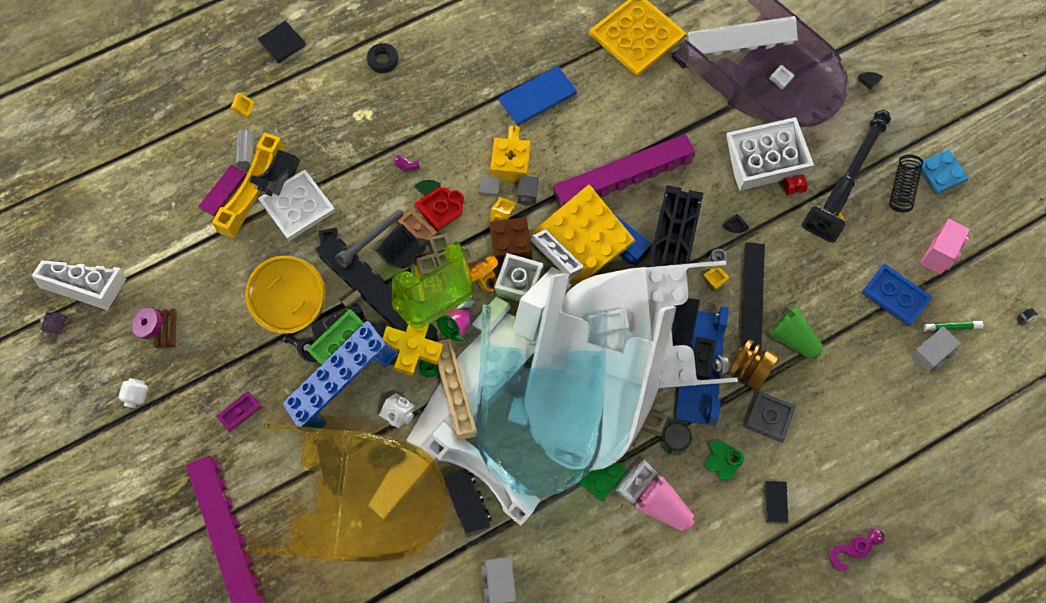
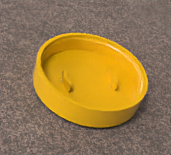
(285, 294)

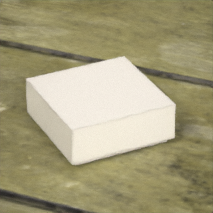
(781, 77)

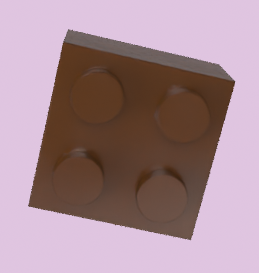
(510, 237)

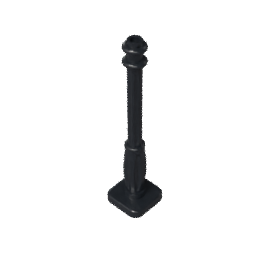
(824, 221)

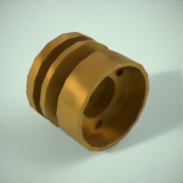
(753, 365)

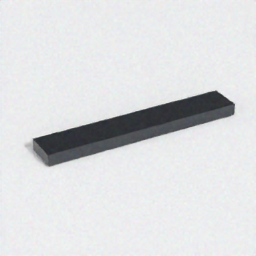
(753, 294)

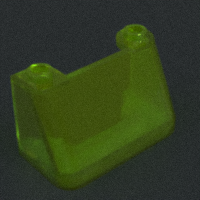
(436, 293)

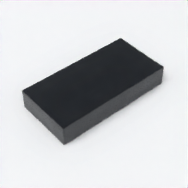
(776, 502)

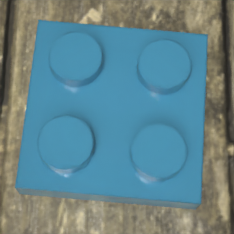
(943, 172)

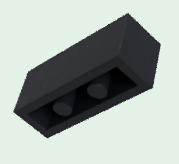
(467, 502)

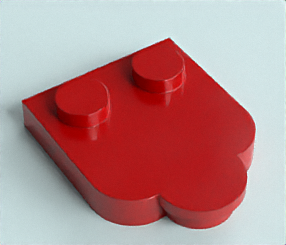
(441, 207)

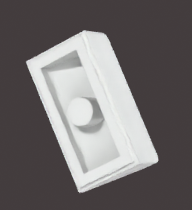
(635, 480)

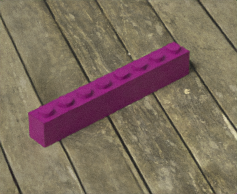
(628, 170)
(224, 532)

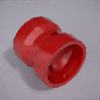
(796, 184)

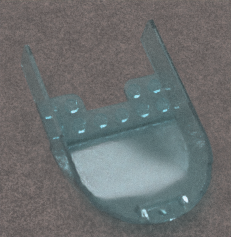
(539, 424)

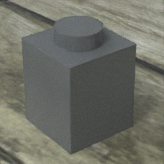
(528, 190)

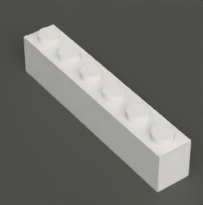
(745, 36)

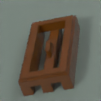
(157, 338)

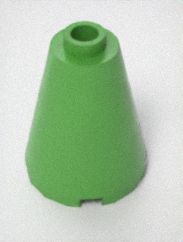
(797, 334)

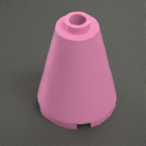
(665, 505)

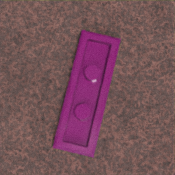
(222, 190)

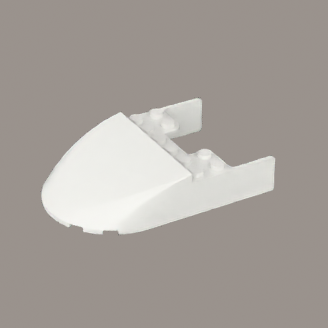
(643, 295)
(629, 376)

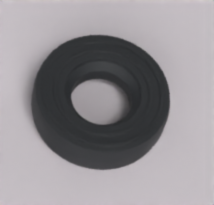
(381, 48)

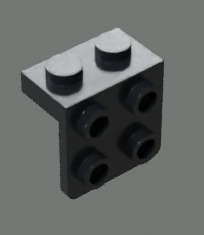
(401, 248)

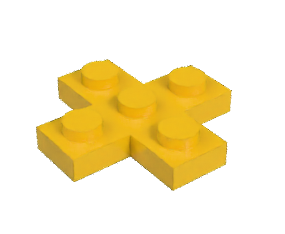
(412, 347)

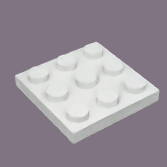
(297, 206)

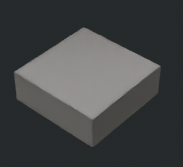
(489, 186)

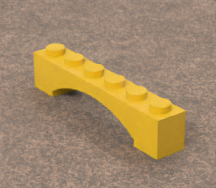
(232, 215)

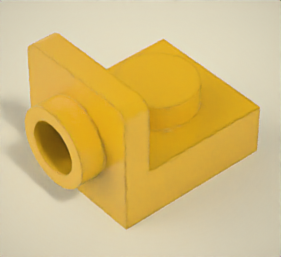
(502, 209)

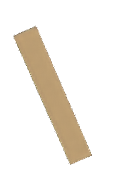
(455, 392)

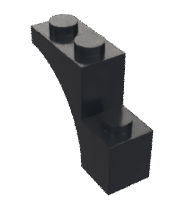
(273, 178)

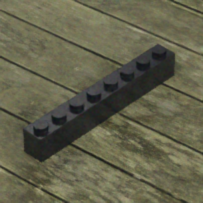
(370, 286)

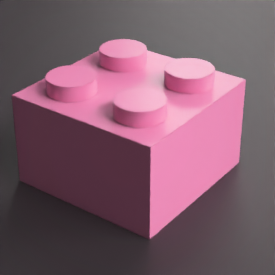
(945, 247)

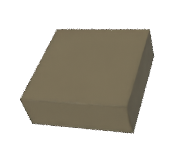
(353, 300)

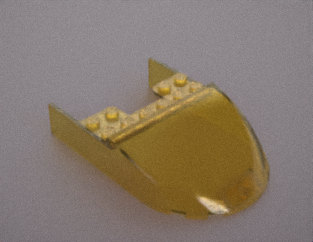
(374, 498)

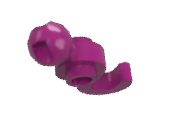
(857, 548)

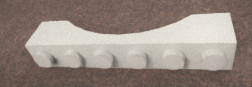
(447, 448)

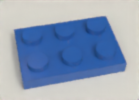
(896, 295)

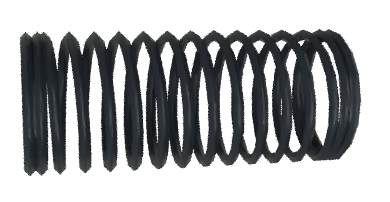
(901, 199)

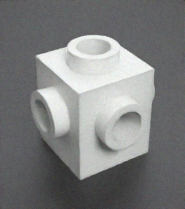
(397, 410)

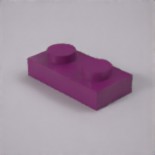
(238, 411)

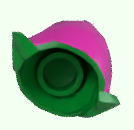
(455, 323)

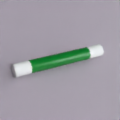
(954, 326)

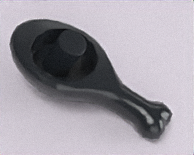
(302, 346)

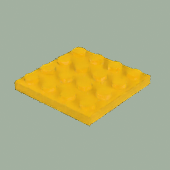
(637, 34)
(588, 232)

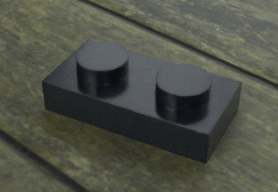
(703, 356)

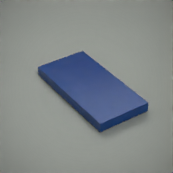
(537, 95)

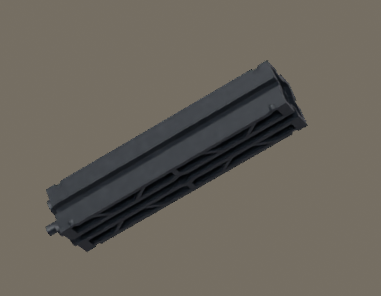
(675, 231)

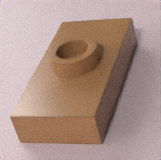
(417, 226)

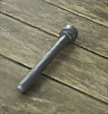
(345, 257)

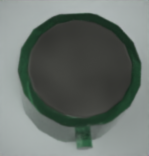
(676, 438)

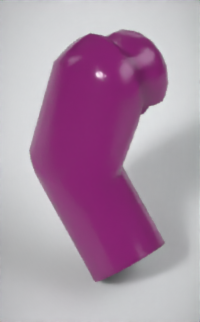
(405, 165)

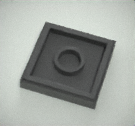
(770, 417)

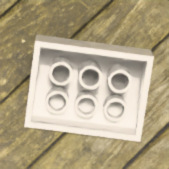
(768, 153)

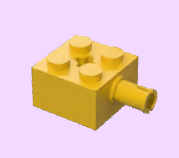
(510, 157)

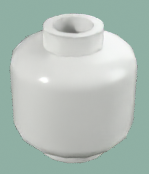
(133, 392)

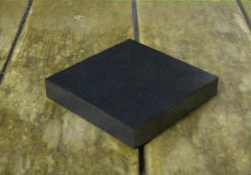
(281, 42)

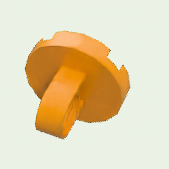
(482, 271)

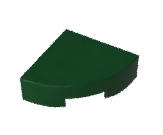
(427, 186)

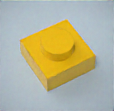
(242, 105)
(715, 278)

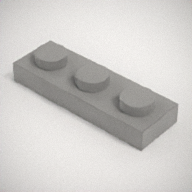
(557, 253)

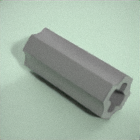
(244, 149)

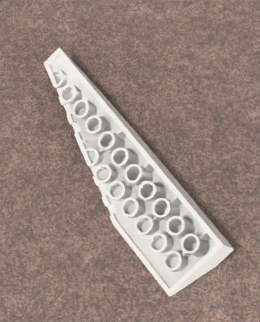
(469, 362)

